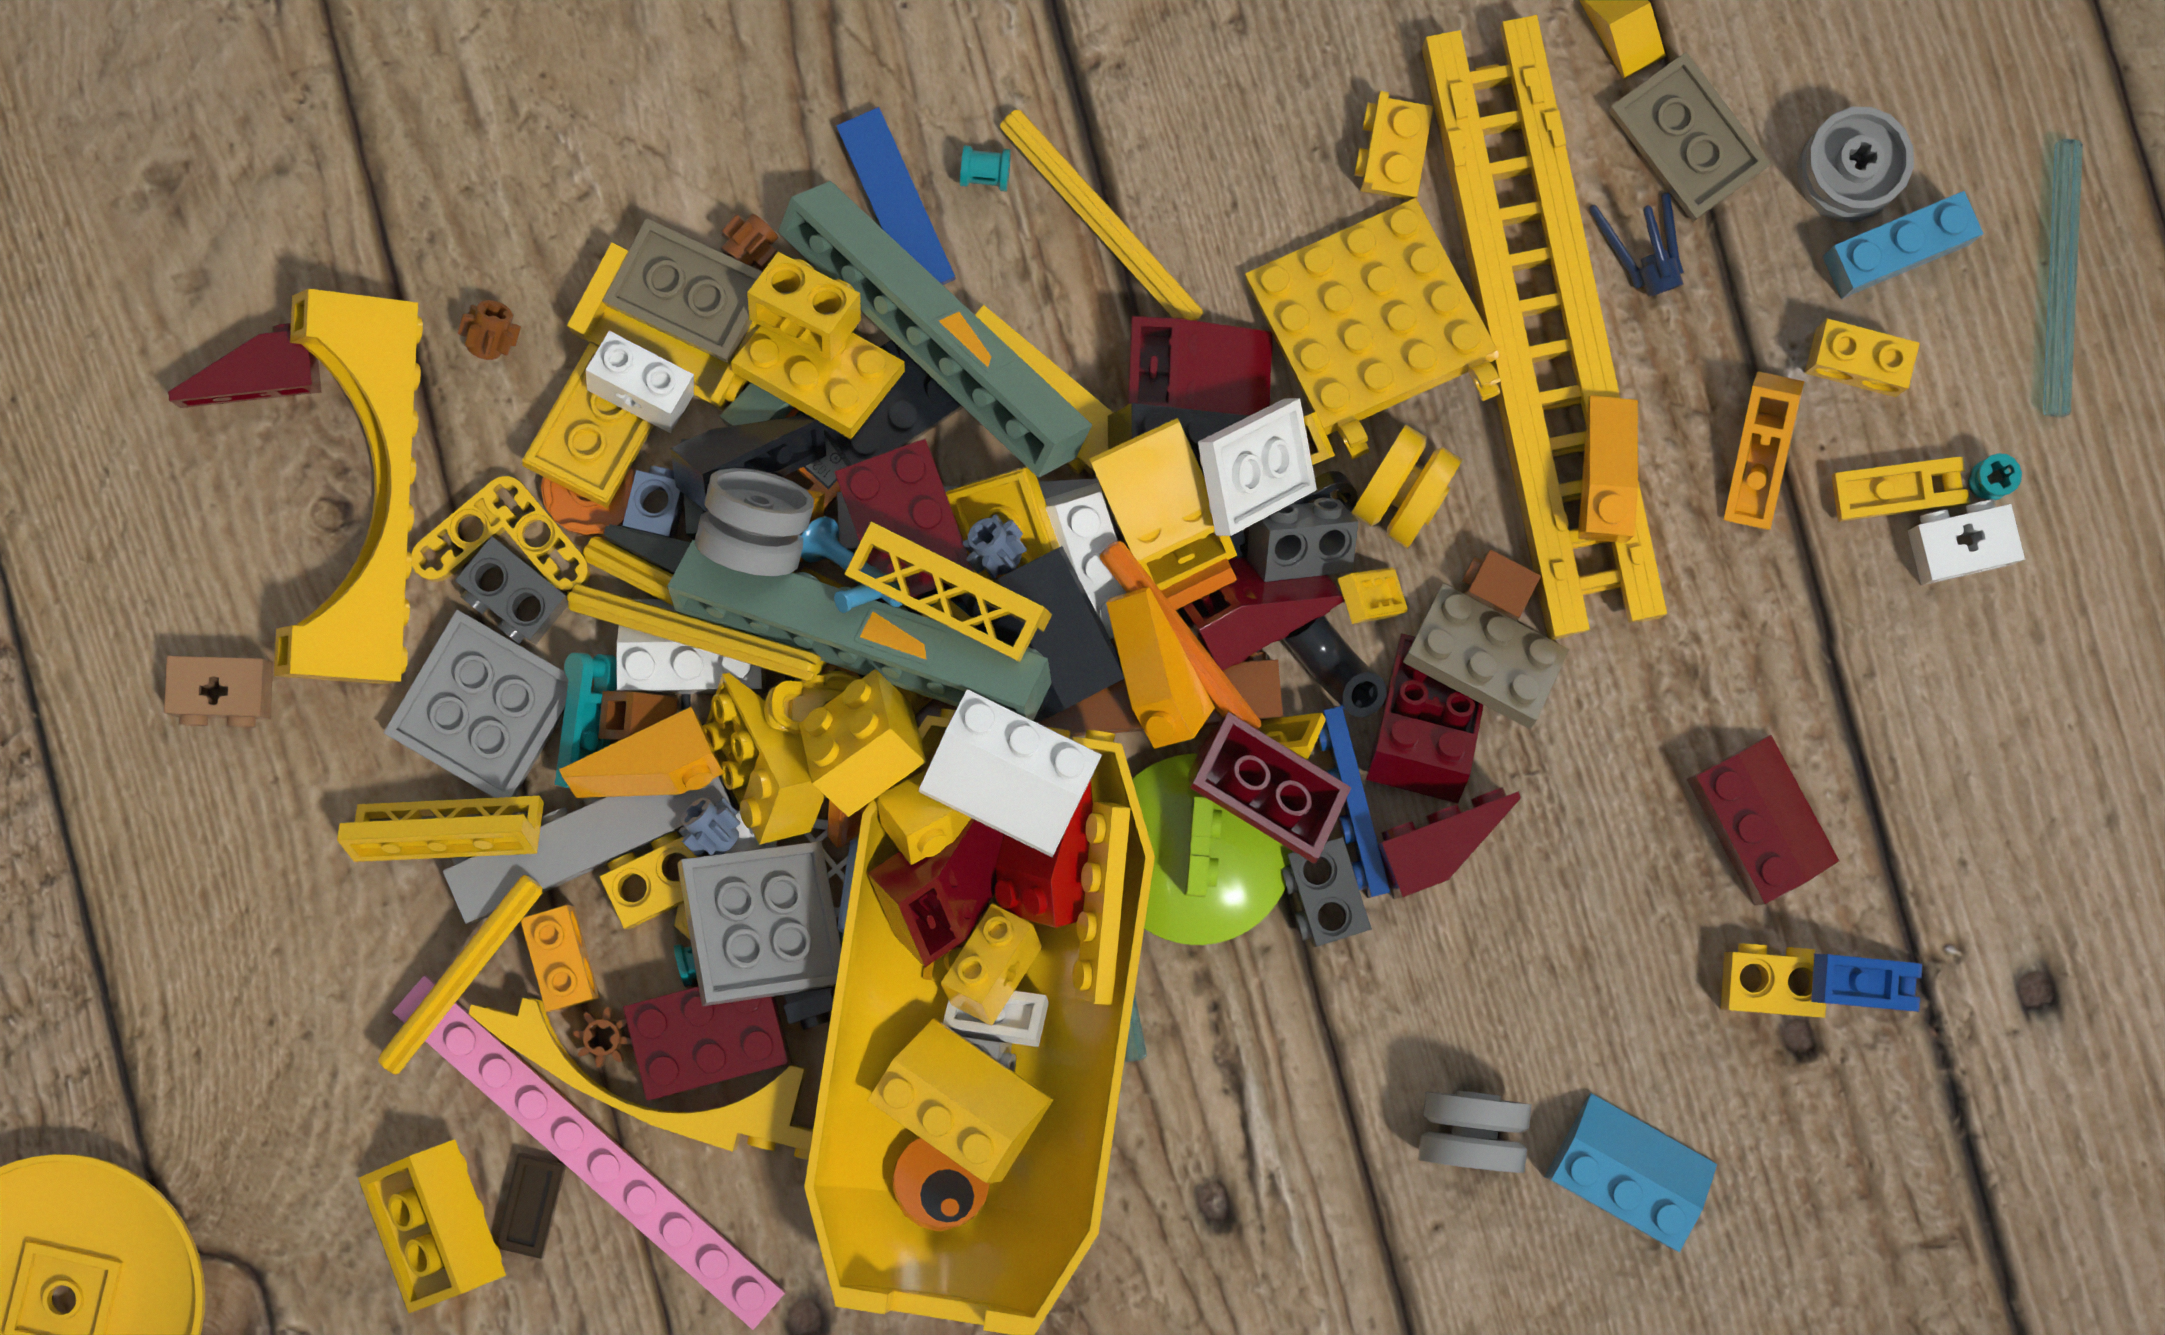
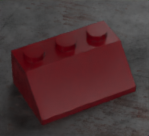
(1268, 786)
(1763, 821)

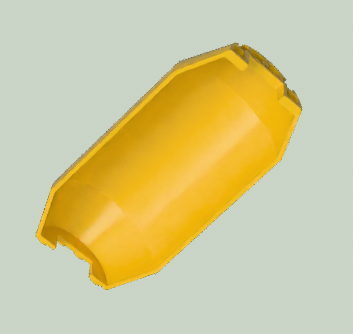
(1048, 1208)

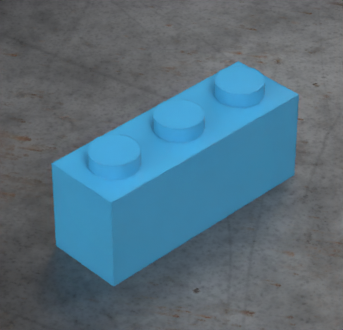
(1902, 244)

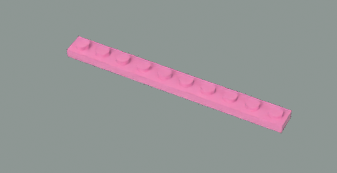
(599, 1160)

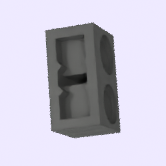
(1304, 541)
(518, 584)
(1338, 889)

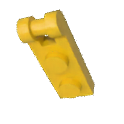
(1898, 489)

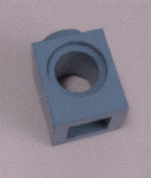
(662, 523)

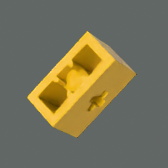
(991, 964)

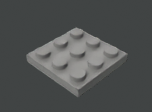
(481, 707)
(761, 922)

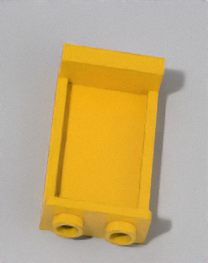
(593, 320)

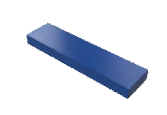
(893, 191)

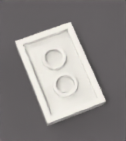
(1257, 466)

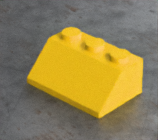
(961, 1101)
(432, 1226)

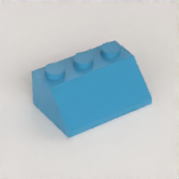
(1633, 1172)

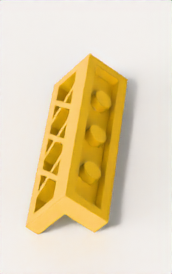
(960, 578)
(443, 836)

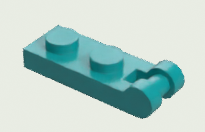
(583, 707)

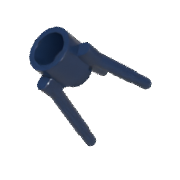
(1660, 270)

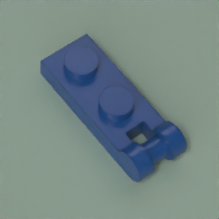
(1865, 982)

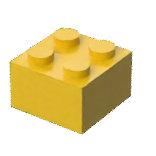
(861, 742)

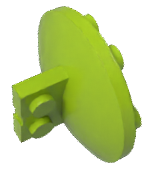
(1209, 866)

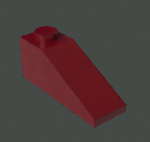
(254, 371)

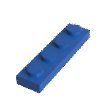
(1357, 823)

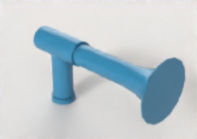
(821, 543)

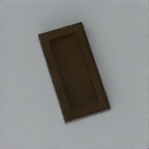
(530, 1205)

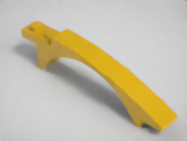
(763, 1116)

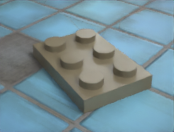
(1689, 136)
(684, 290)
(1486, 656)

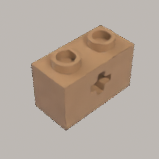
(192, 678)

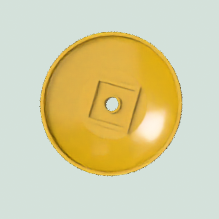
(104, 1238)

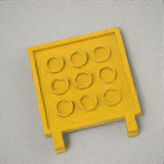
(1373, 320)

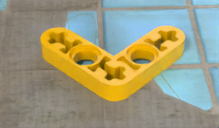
(495, 522)

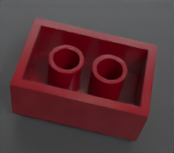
(907, 498)
(696, 1045)

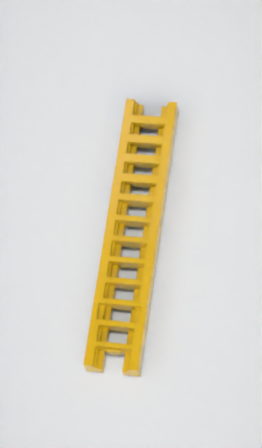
(1502, 313)

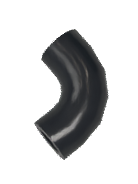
(1337, 667)

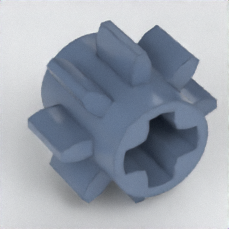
(994, 546)
(709, 826)

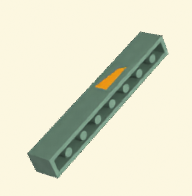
(936, 329)
(899, 644)

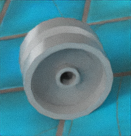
(1829, 160)
(754, 522)
(1474, 1131)

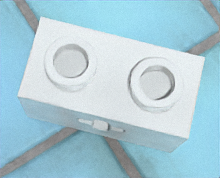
(640, 382)
(1942, 558)

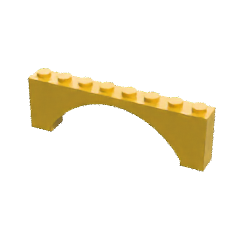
(373, 357)

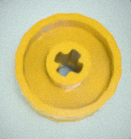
(1407, 487)

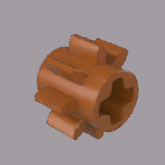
(749, 241)
(489, 330)
(590, 1034)

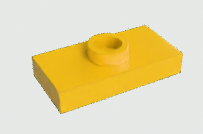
(1372, 595)

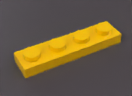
(1103, 887)

